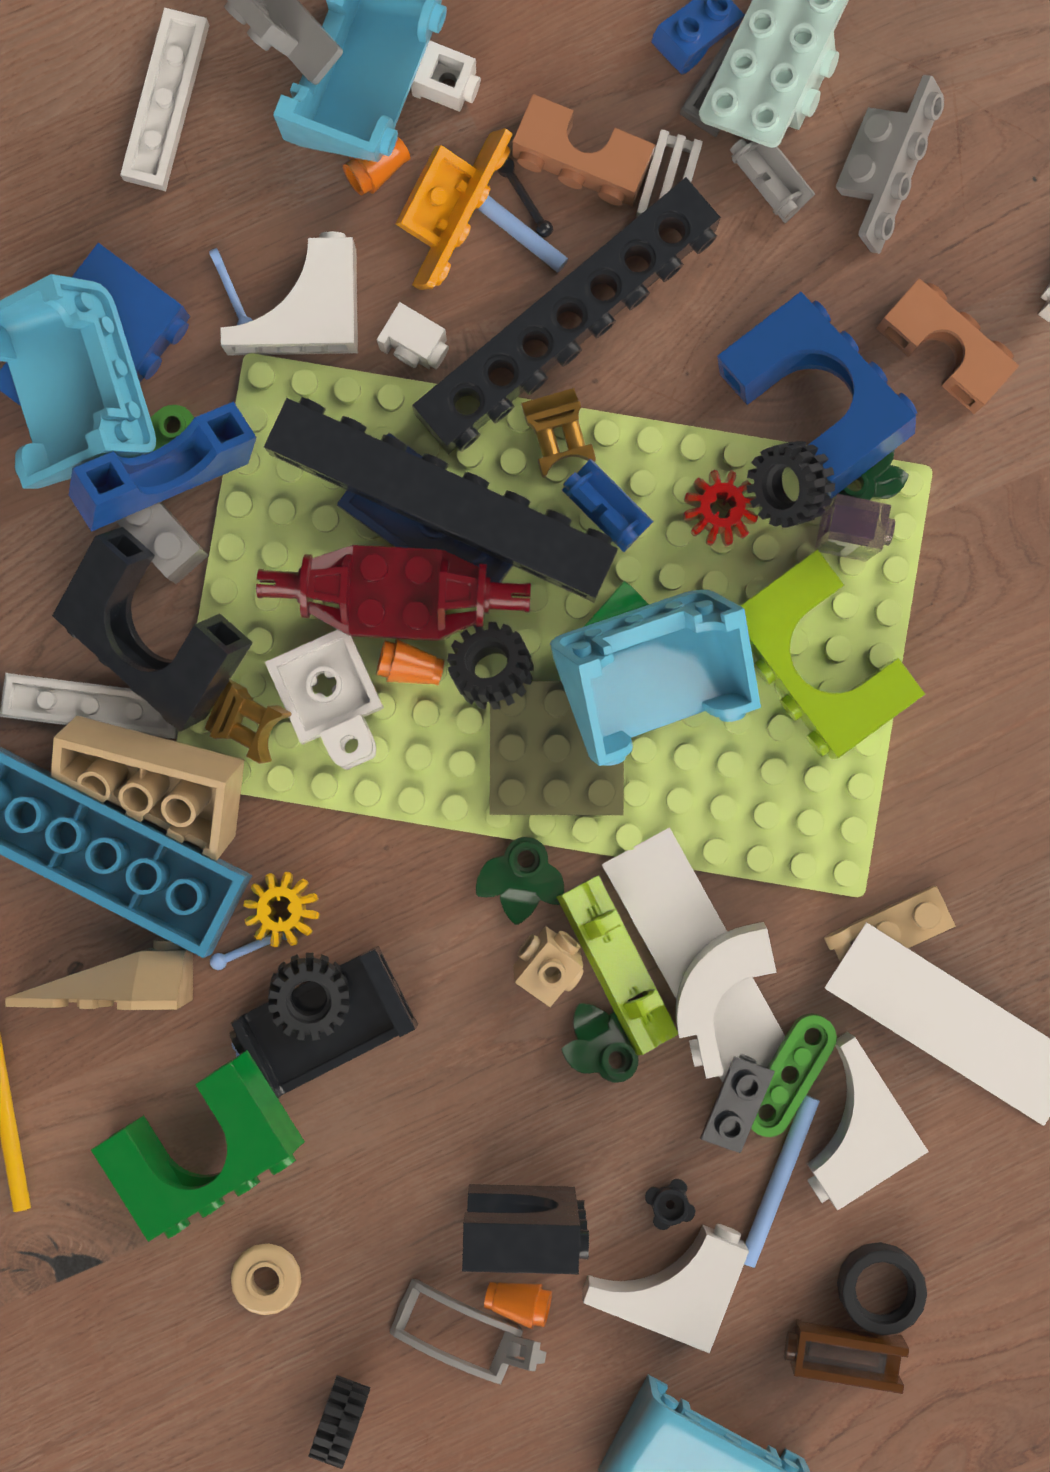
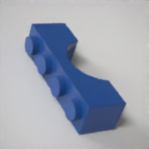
(121, 486)

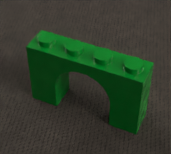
(165, 1194)

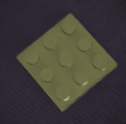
(543, 762)

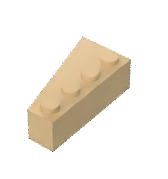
(153, 779)

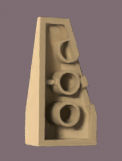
(140, 981)

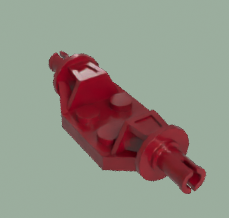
(393, 591)

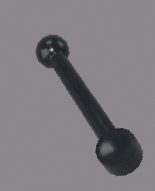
(544, 227)

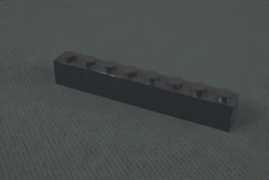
(440, 498)

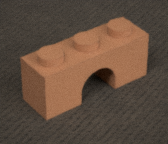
(612, 171)
(979, 362)

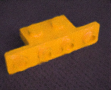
(445, 201)

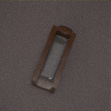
(846, 1356)

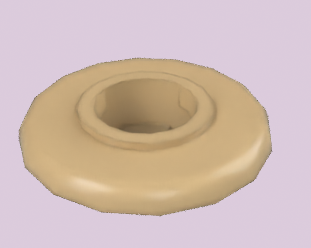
(260, 1300)

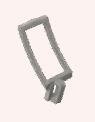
(507, 1349)

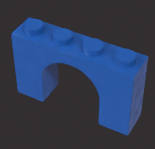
(145, 311)
(803, 338)

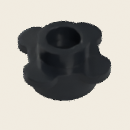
(665, 1216)

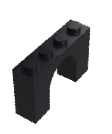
(100, 617)
(524, 1229)

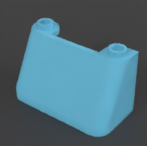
(366, 88)
(71, 378)
(656, 670)
(672, 1438)

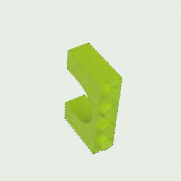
(834, 719)

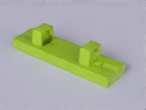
(617, 965)

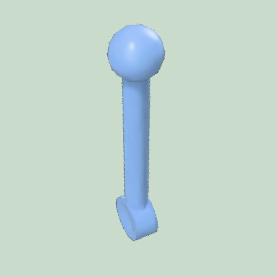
(216, 257)
(219, 961)

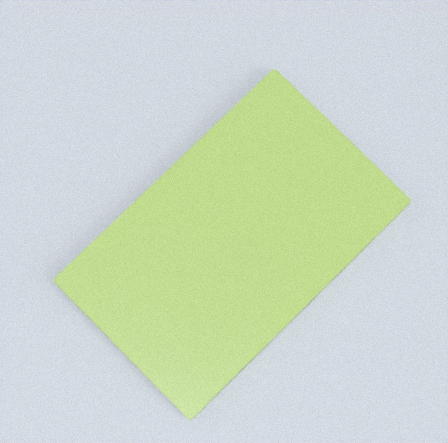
(735, 793)

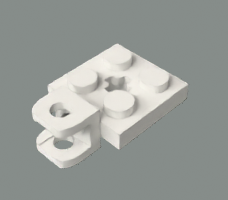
(331, 717)

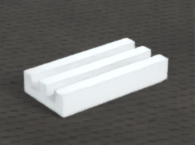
(679, 144)

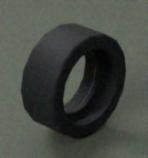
(910, 1309)

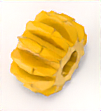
(266, 911)

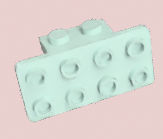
(774, 69)

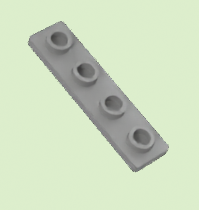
(289, 30)
(885, 159)

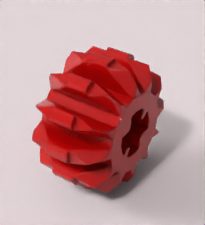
(705, 500)

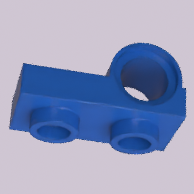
(693, 30)

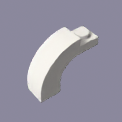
(717, 967)

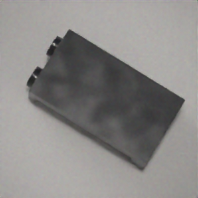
(374, 1017)

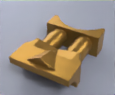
(553, 412)
(228, 715)

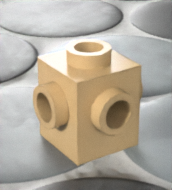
(548, 965)

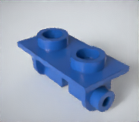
(607, 505)

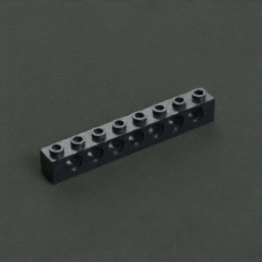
(678, 209)

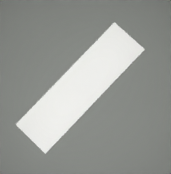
(676, 925)
(946, 1020)

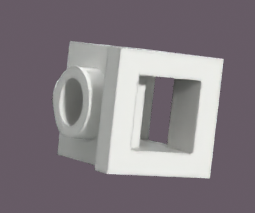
(442, 64)
(413, 338)

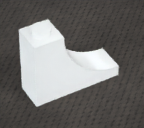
(315, 315)
(871, 1138)
(686, 1297)

